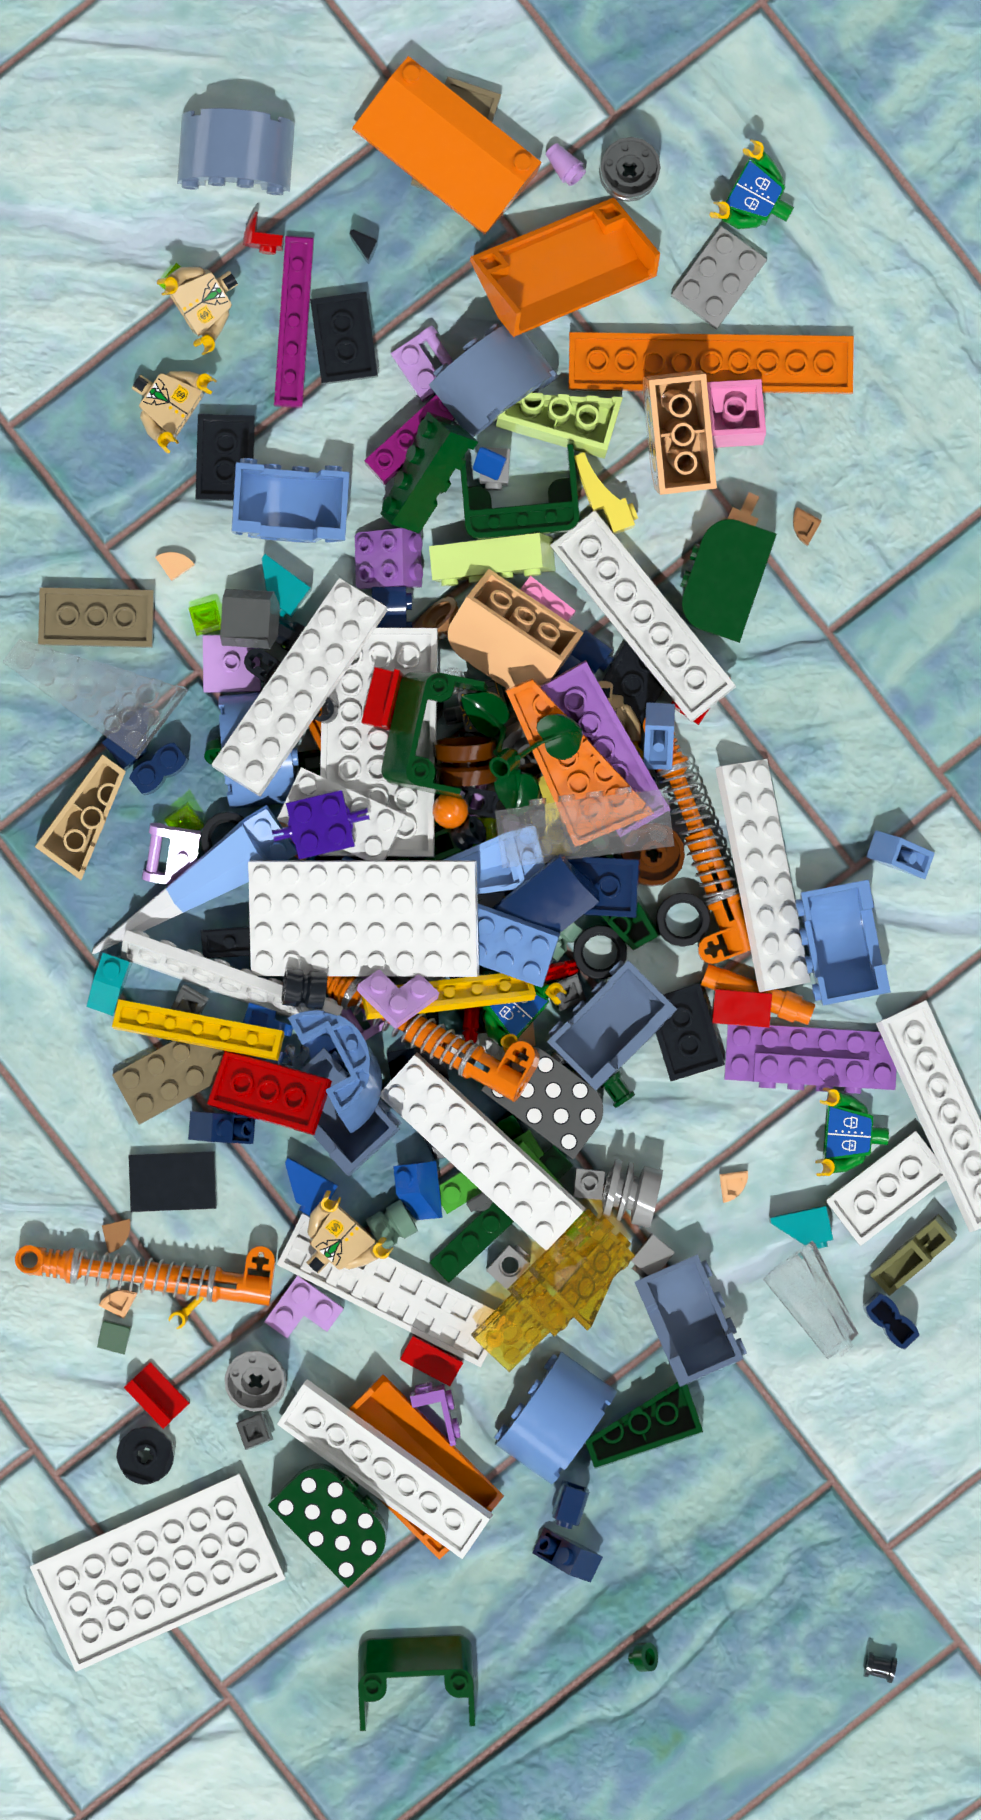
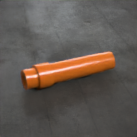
(784, 1004)

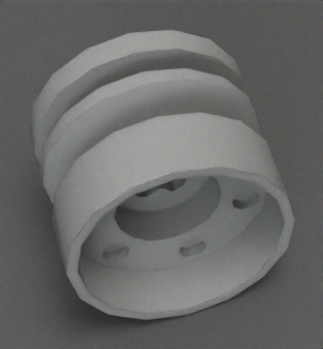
(632, 1193)
(239, 1380)

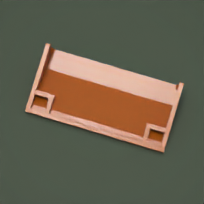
(447, 145)
(565, 266)
(394, 1417)

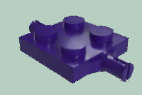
(320, 824)

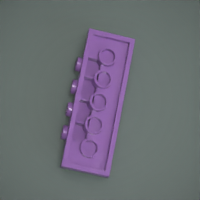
(585, 702)
(809, 1058)

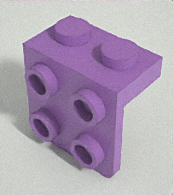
(388, 559)
(428, 1394)

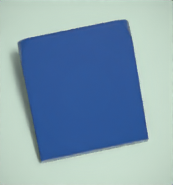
(489, 463)

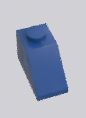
(308, 1186)
(419, 1189)

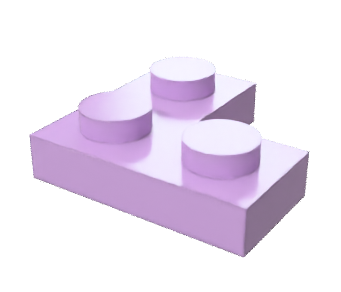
(396, 1003)
(299, 1301)

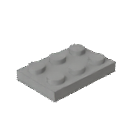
(719, 277)

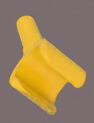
(186, 1311)

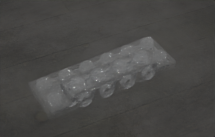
(584, 826)

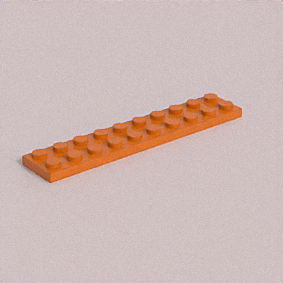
(781, 361)

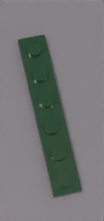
(487, 1227)

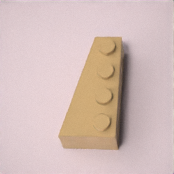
(79, 823)

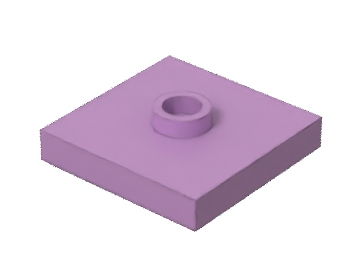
(225, 668)

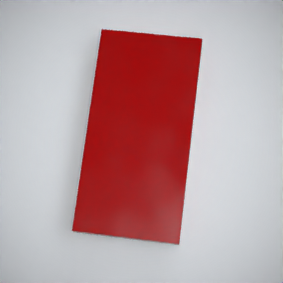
(269, 1092)

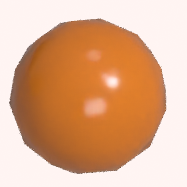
(450, 811)

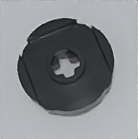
(131, 1463)

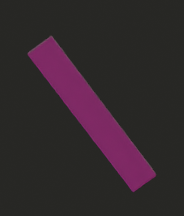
(293, 322)

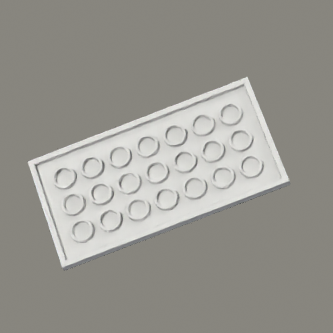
(355, 752)
(364, 917)
(157, 1572)

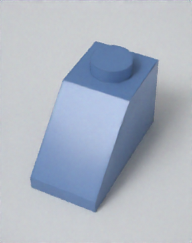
(659, 735)
(900, 854)

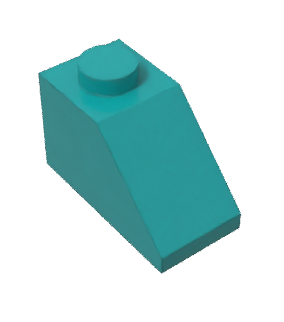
(287, 587)
(108, 983)
(806, 1225)

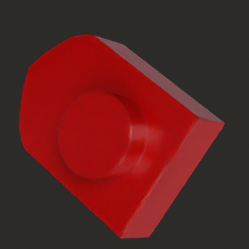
(264, 242)

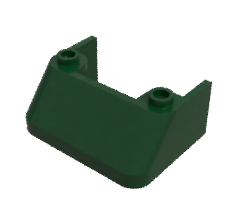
(553, 517)
(400, 764)
(415, 1657)

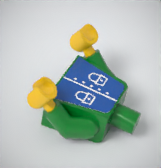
(755, 193)
(508, 1021)
(847, 1133)

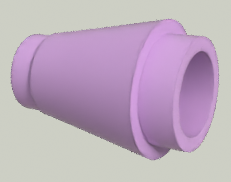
(565, 164)

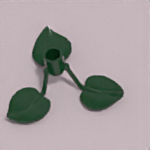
(558, 732)

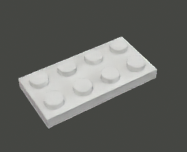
(372, 836)
(887, 1188)

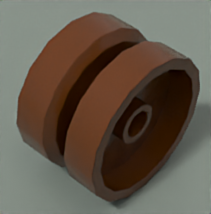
(464, 760)
(664, 867)

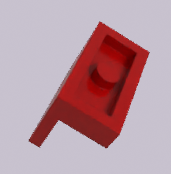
(382, 698)
(742, 1008)
(431, 1360)
(156, 1395)

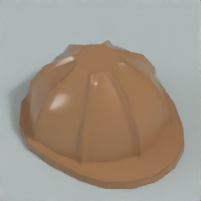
(439, 616)

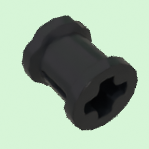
(880, 1667)

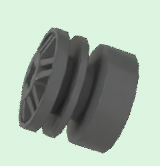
(629, 152)

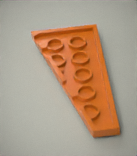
(577, 775)

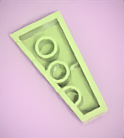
(565, 420)
(505, 556)

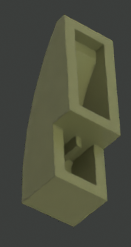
(914, 1255)

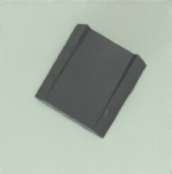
(249, 618)

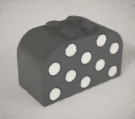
(555, 1103)

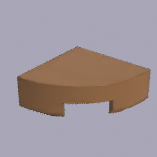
(805, 525)
(116, 1234)

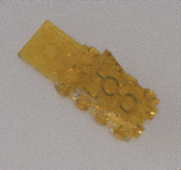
(556, 1288)

